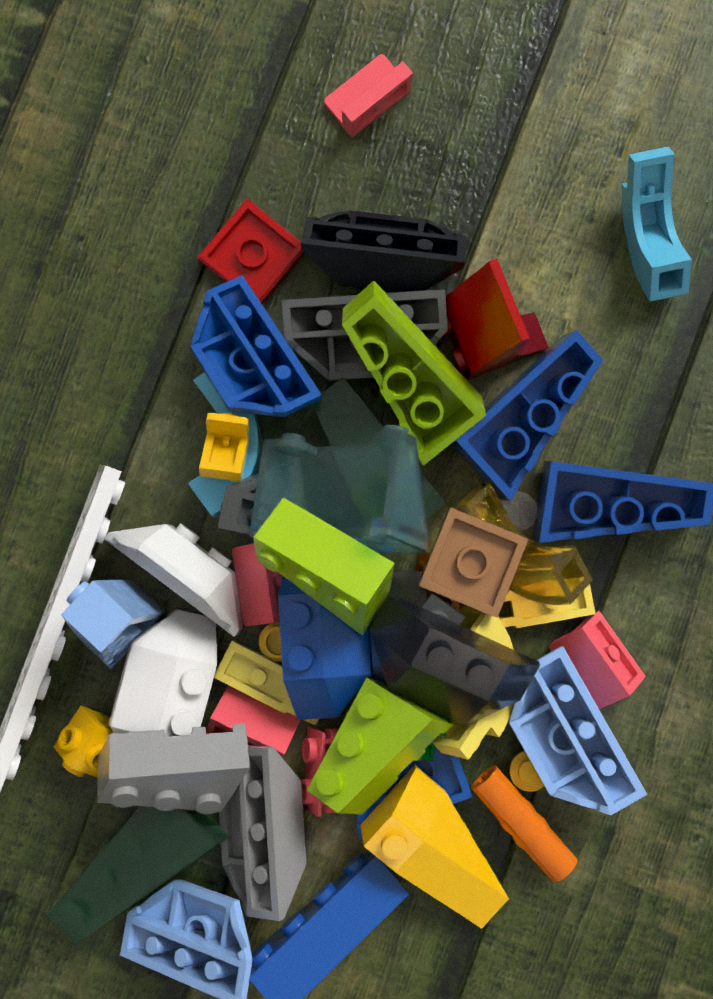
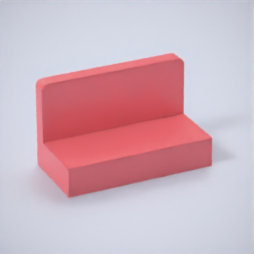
(369, 94)
(256, 587)
(601, 660)
(263, 723)

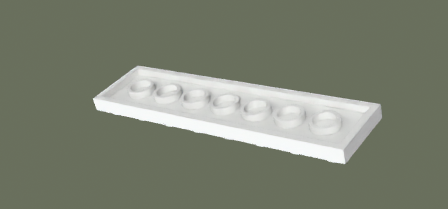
(49, 636)

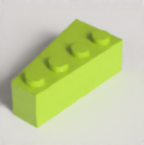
(411, 373)

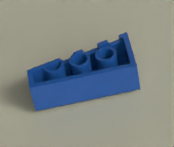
(528, 414)
(603, 501)
(325, 929)

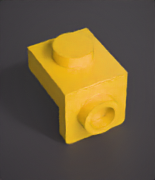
(225, 447)

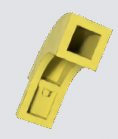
(461, 739)

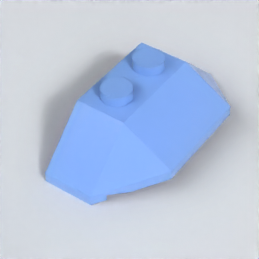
(571, 740)
(192, 939)

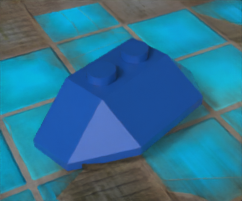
(249, 355)
(320, 656)

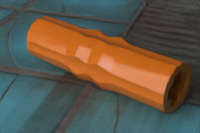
(524, 824)

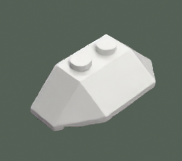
(186, 569)
(167, 676)

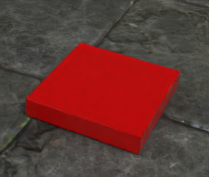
(252, 247)

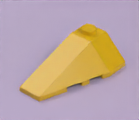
(431, 847)

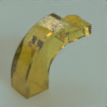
(543, 572)

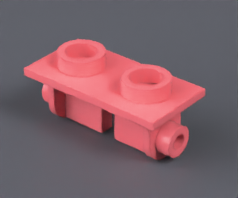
(313, 751)

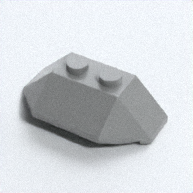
(266, 835)

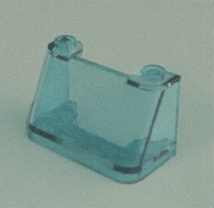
(357, 488)

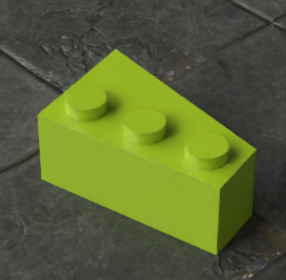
(325, 564)
(373, 748)

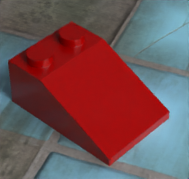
(484, 323)

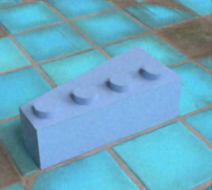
(110, 616)

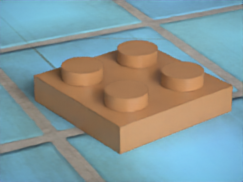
(473, 562)

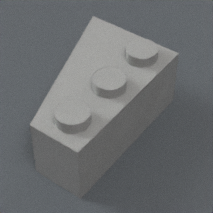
(173, 771)

